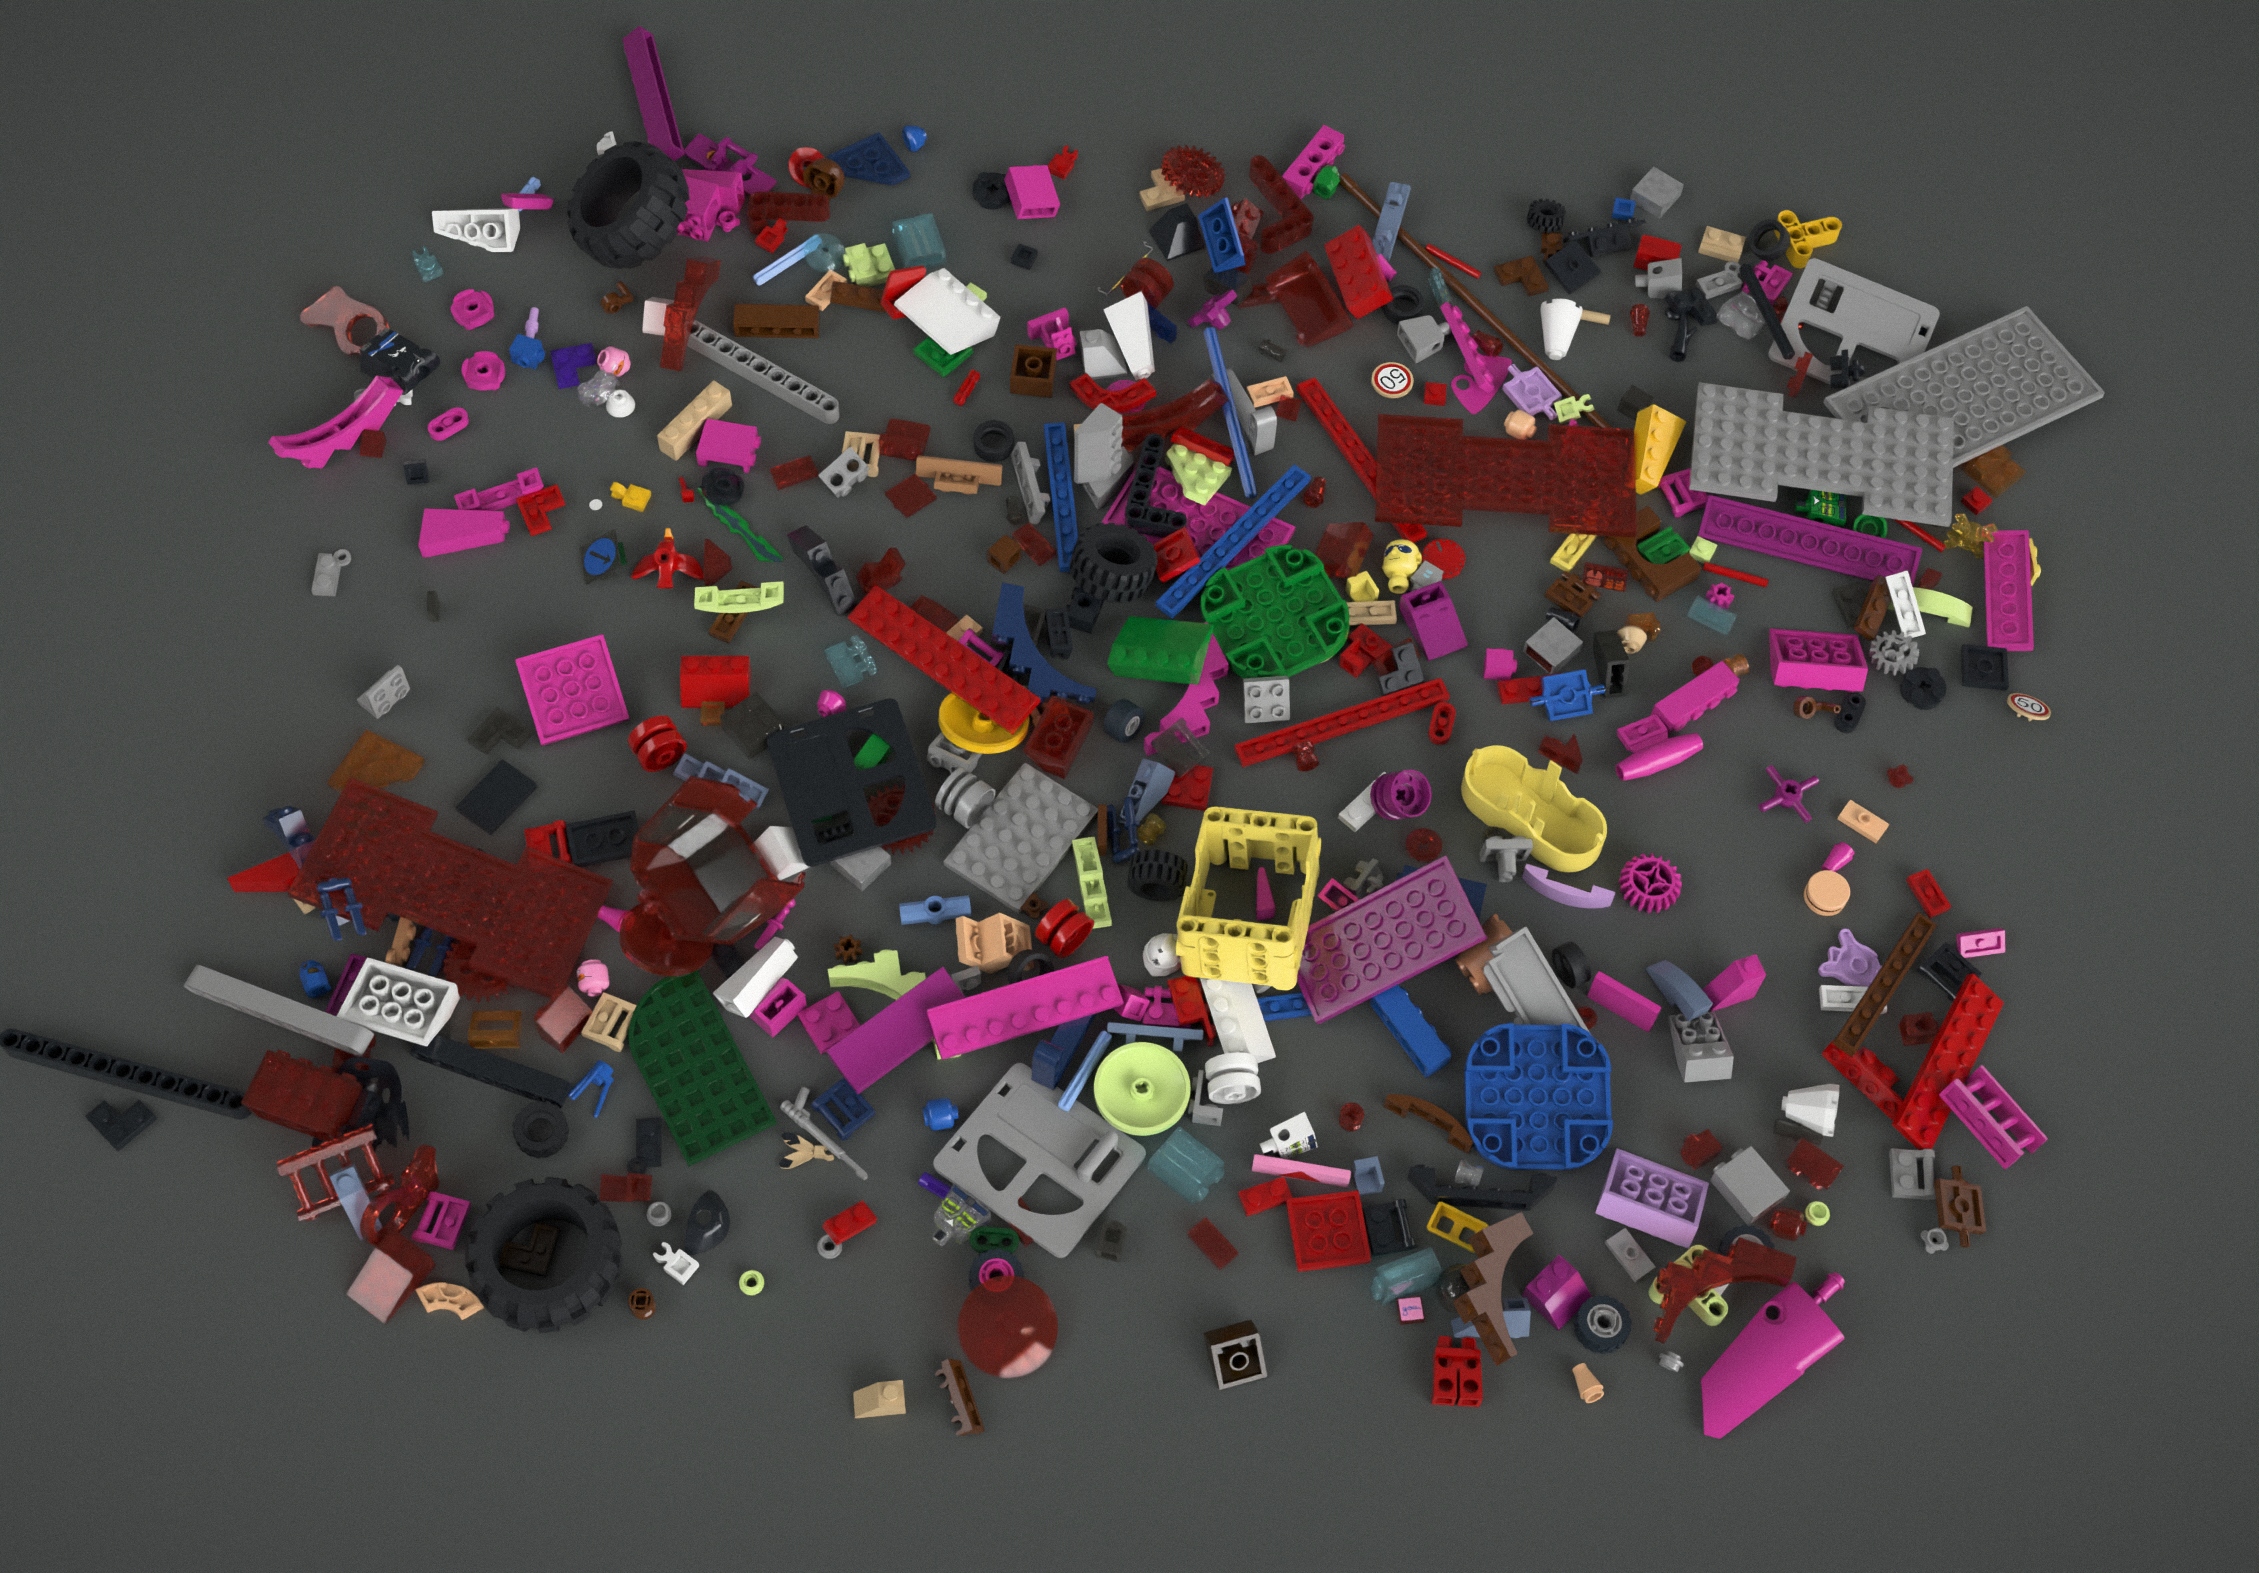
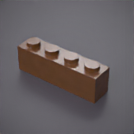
(776, 321)

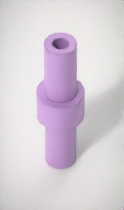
(532, 325)

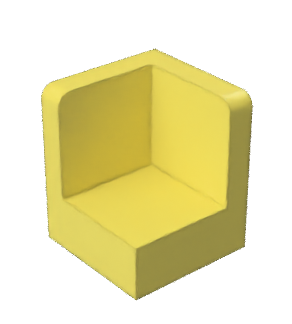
(1362, 588)

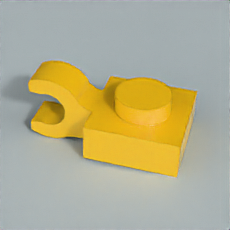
(633, 497)

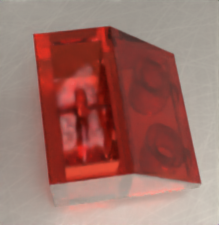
(562, 1018)

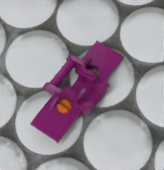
(713, 158)

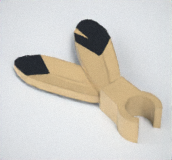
(804, 1152)

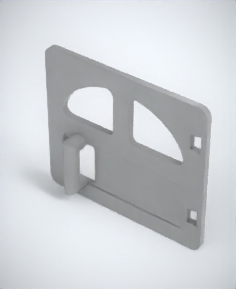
(1864, 316)
(1051, 1145)

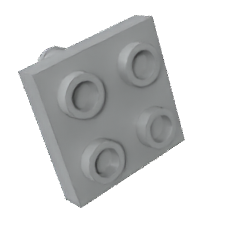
(1266, 699)
(1506, 853)

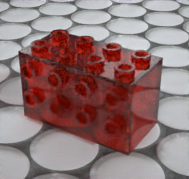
(302, 1095)

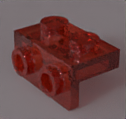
(1246, 217)

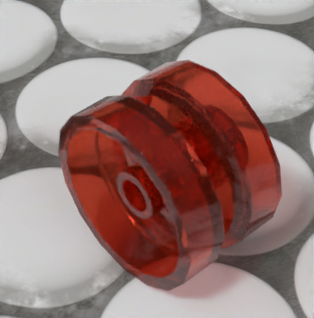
(1150, 279)

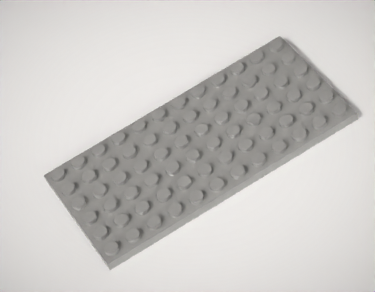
(1989, 380)

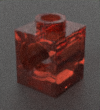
(1913, 1036)

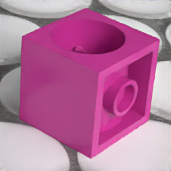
(702, 211)

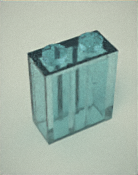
(919, 241)
(1186, 1166)
(1405, 1276)

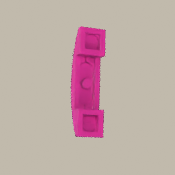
(501, 495)

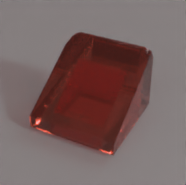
(372, 443)
(1930, 579)

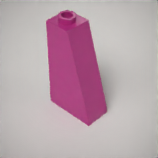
(729, 184)
(459, 530)

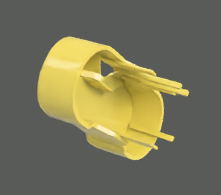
(1535, 805)

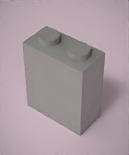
(1749, 1184)

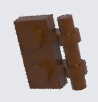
(1570, 599)

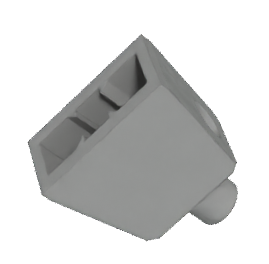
(1661, 278)
(1422, 336)

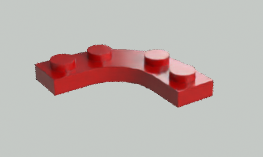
(1119, 401)

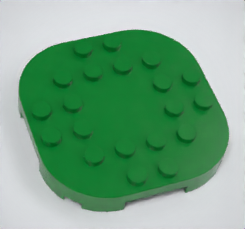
(1275, 613)

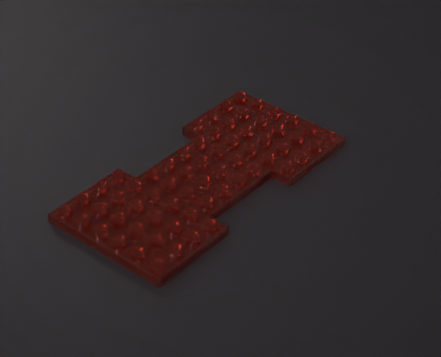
(1575, 477)
(521, 916)

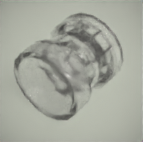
(1468, 1174)

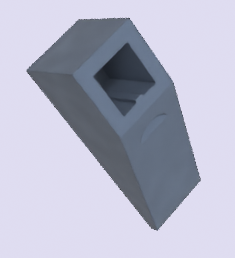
(1148, 788)
(1516, 1316)

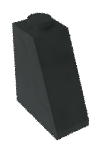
(1611, 663)

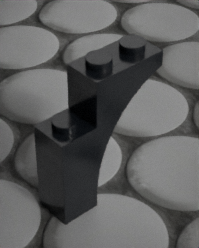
(830, 575)

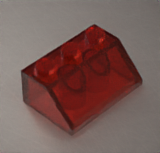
(1059, 736)

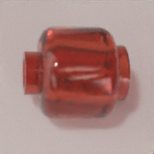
(1788, 1224)

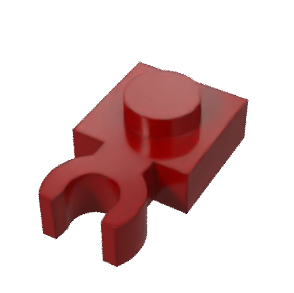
(1063, 164)

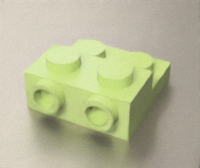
(868, 265)

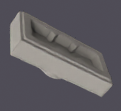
(1630, 1255)

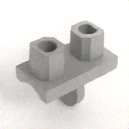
(1369, 879)

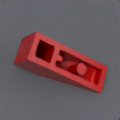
(270, 876)

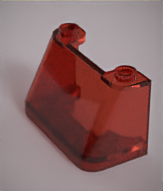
(1309, 300)

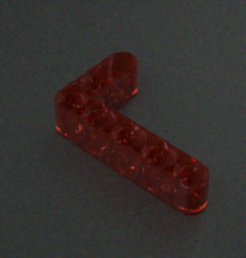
(1297, 218)

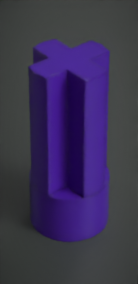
(934, 1185)

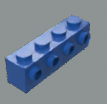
(1411, 1030)

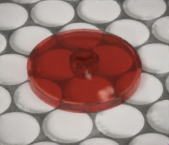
(652, 948)
(1007, 1326)

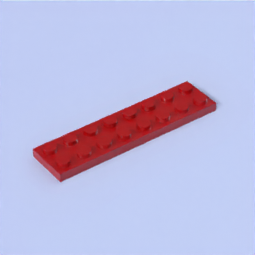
(1948, 1058)

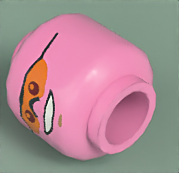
(614, 361)
(593, 977)

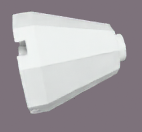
(1813, 1107)

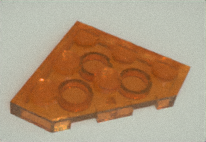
(376, 763)

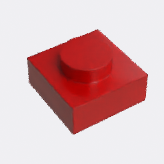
(1435, 393)
(1976, 500)

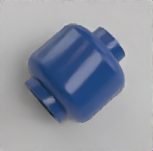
(940, 1114)

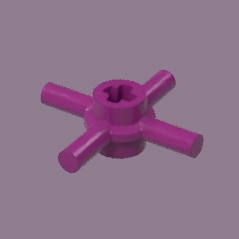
(1788, 793)

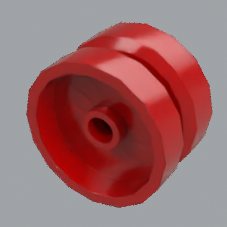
(657, 743)
(1064, 928)

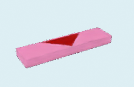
(1301, 1170)

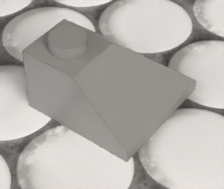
(1101, 354)

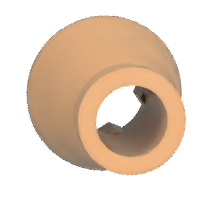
(1588, 1385)

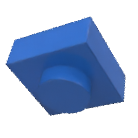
(1623, 209)

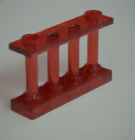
(316, 1157)

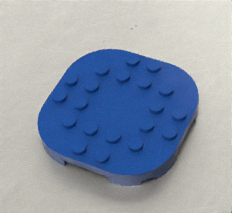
(1538, 1097)

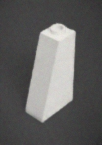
(1132, 330)
(756, 977)

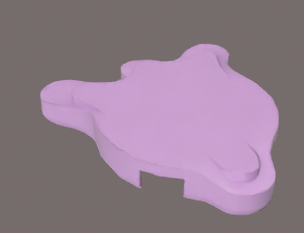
(1852, 963)

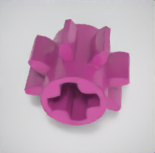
(1720, 595)

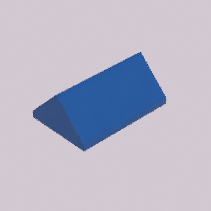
(1221, 237)

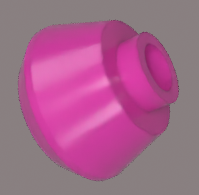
(830, 703)

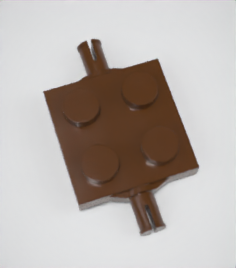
(1960, 1206)

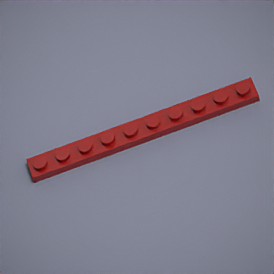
(1349, 446)
(1342, 722)

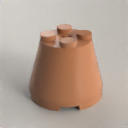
(1473, 959)

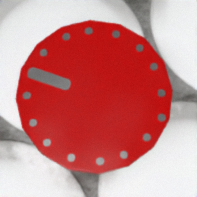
(1446, 556)

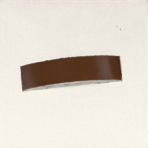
(1433, 1114)

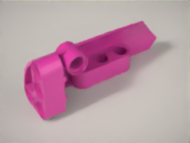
(1765, 1359)

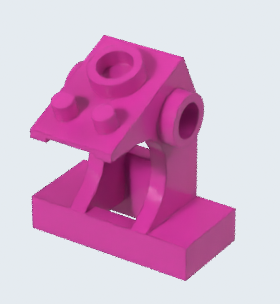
(1053, 333)

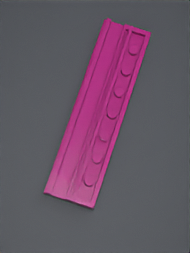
(1024, 1007)

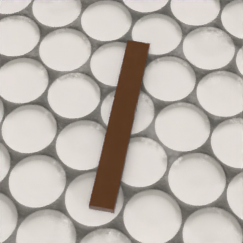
(1884, 984)

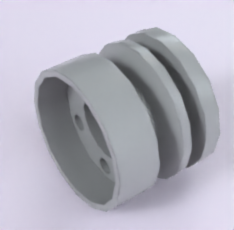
(964, 797)

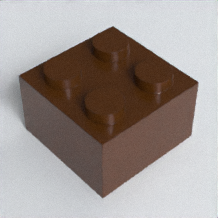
(1033, 370)

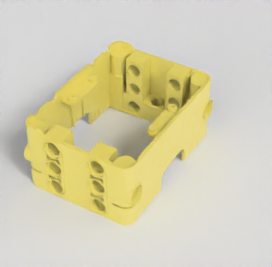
(1239, 948)

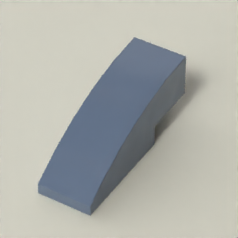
(1679, 989)

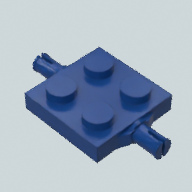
(1567, 695)

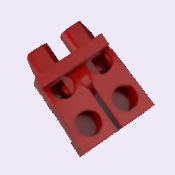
(1457, 1363)

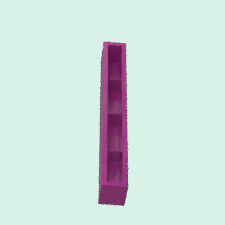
(652, 93)

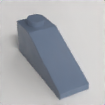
(352, 1195)

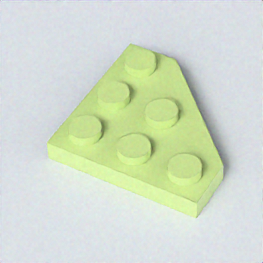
(1196, 473)

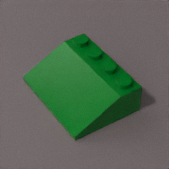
(1160, 650)

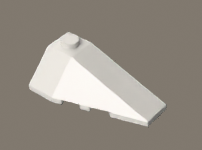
(488, 228)

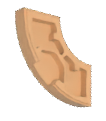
(449, 1297)

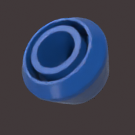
(913, 137)

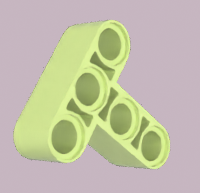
(1700, 1304)

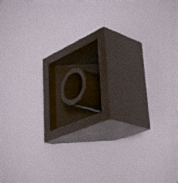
(1235, 1354)

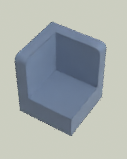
(1368, 1175)

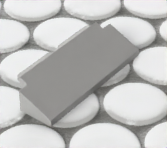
(1528, 983)

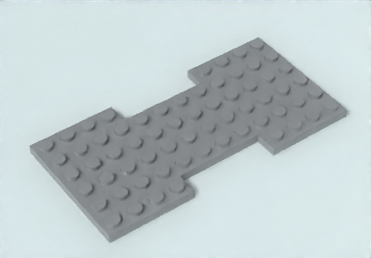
(1893, 460)

